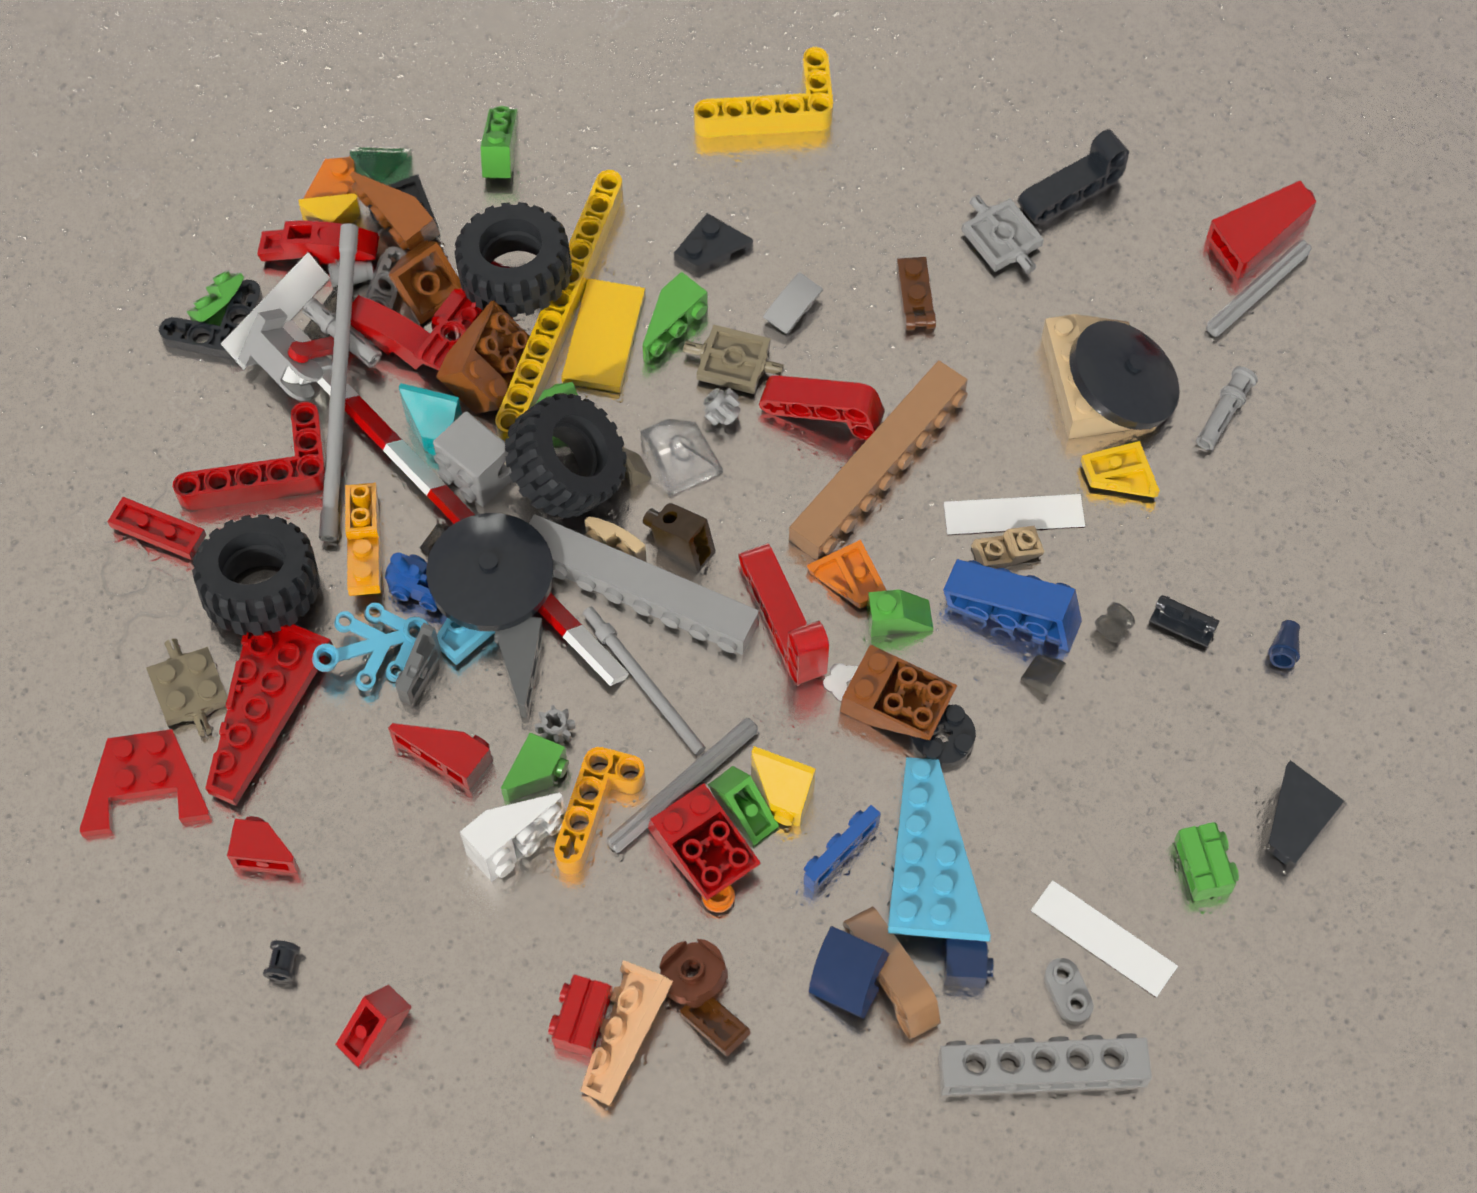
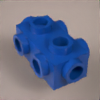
(408, 578)

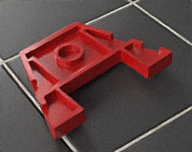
(140, 768)

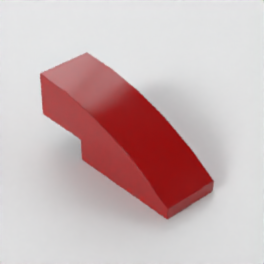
(387, 329)

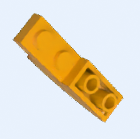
(363, 539)

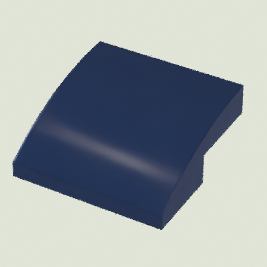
(847, 972)

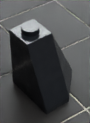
(1301, 814)

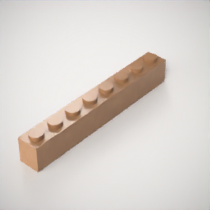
(878, 461)

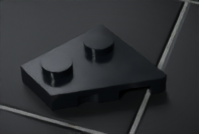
(710, 243)

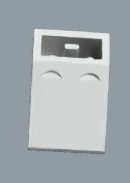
(510, 832)

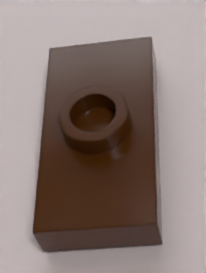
(717, 1025)

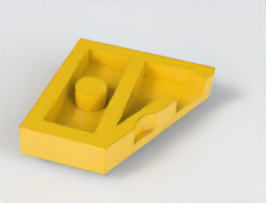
(1121, 470)

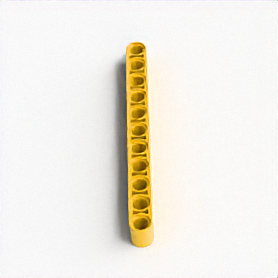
(606, 197)

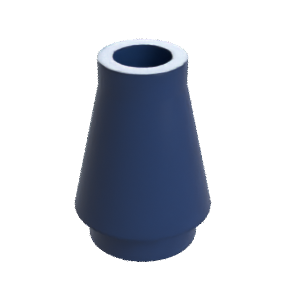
(1286, 647)

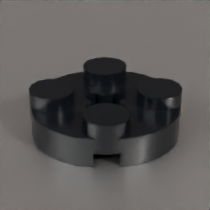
(959, 742)

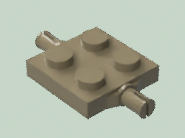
(733, 358)
(187, 686)

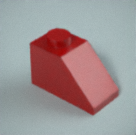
(259, 847)
(373, 1024)

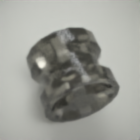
(1115, 622)

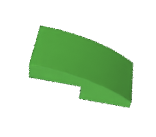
(219, 292)

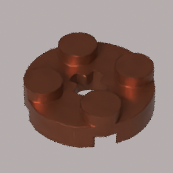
(706, 983)

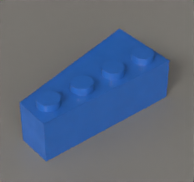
(1015, 601)

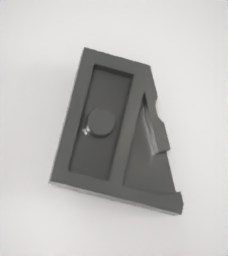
(419, 664)

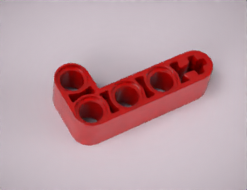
(824, 400)

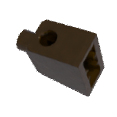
(681, 535)

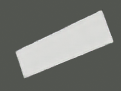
(289, 295)
(1010, 513)
(1104, 938)

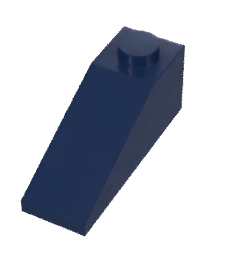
(967, 963)

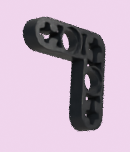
(217, 333)

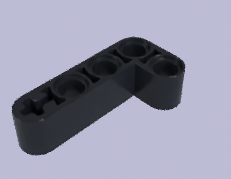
(1078, 180)

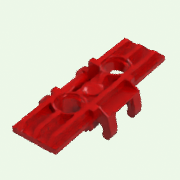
(451, 320)

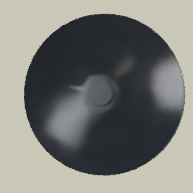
(1124, 375)
(490, 572)

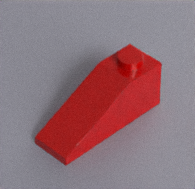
(448, 751)

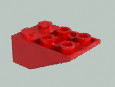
(703, 842)

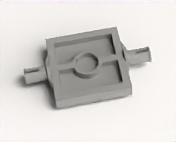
(1002, 234)

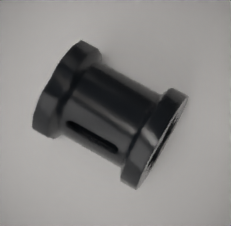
(281, 961)

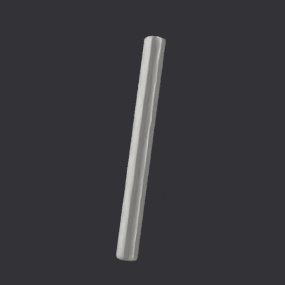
(682, 784)

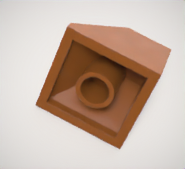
(424, 279)

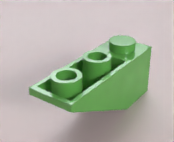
(499, 142)
(675, 309)

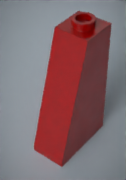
(1258, 228)

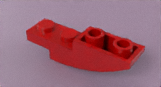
(317, 238)

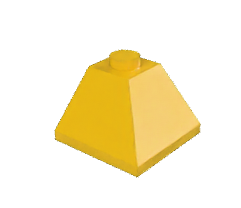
(783, 785)

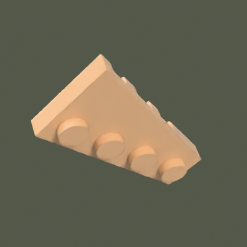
(622, 1034)

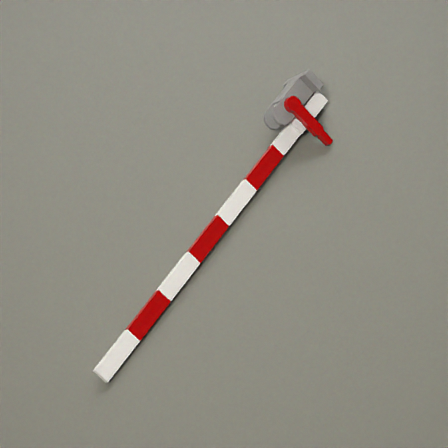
(297, 361)

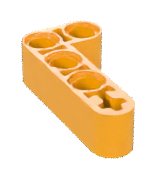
(591, 810)

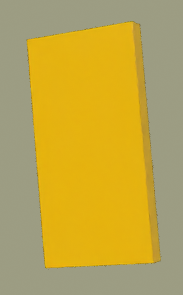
(603, 335)

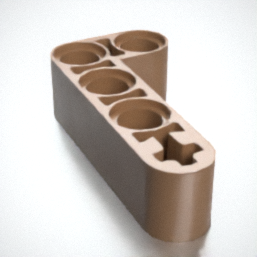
(900, 978)

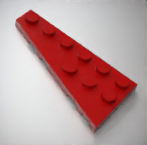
(260, 700)

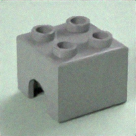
(472, 459)

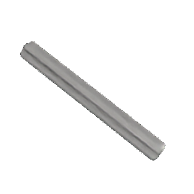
(1258, 288)

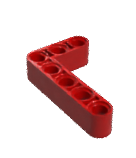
(264, 472)
(800, 644)

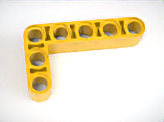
(773, 112)

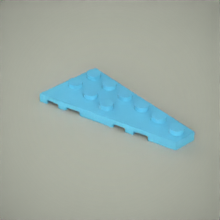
(932, 873)

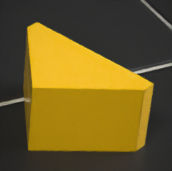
(334, 208)

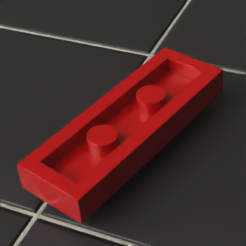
(157, 528)

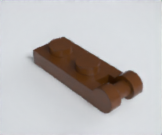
(915, 293)

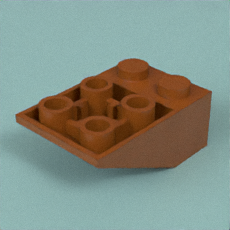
(396, 209)
(484, 360)
(896, 695)

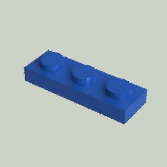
(840, 847)

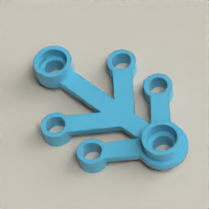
(376, 642)

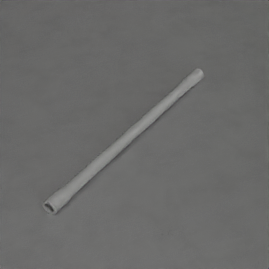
(329, 514)

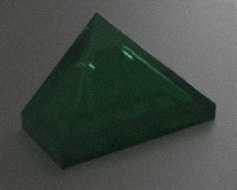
(379, 161)

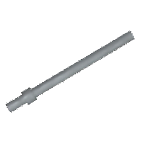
(608, 635)

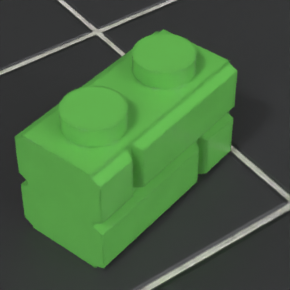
(1206, 861)

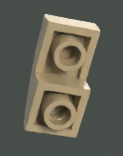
(615, 537)
(1010, 549)

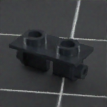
(1184, 620)

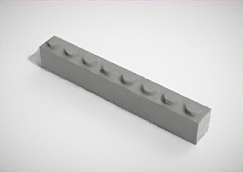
(648, 588)

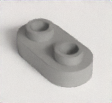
(1068, 990)

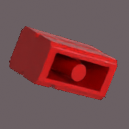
(581, 1015)

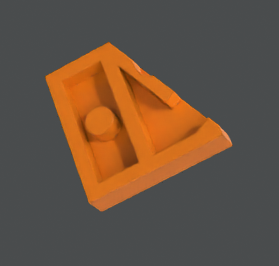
(333, 178)
(849, 573)

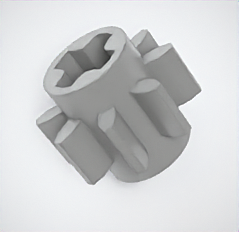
(721, 406)
(555, 718)

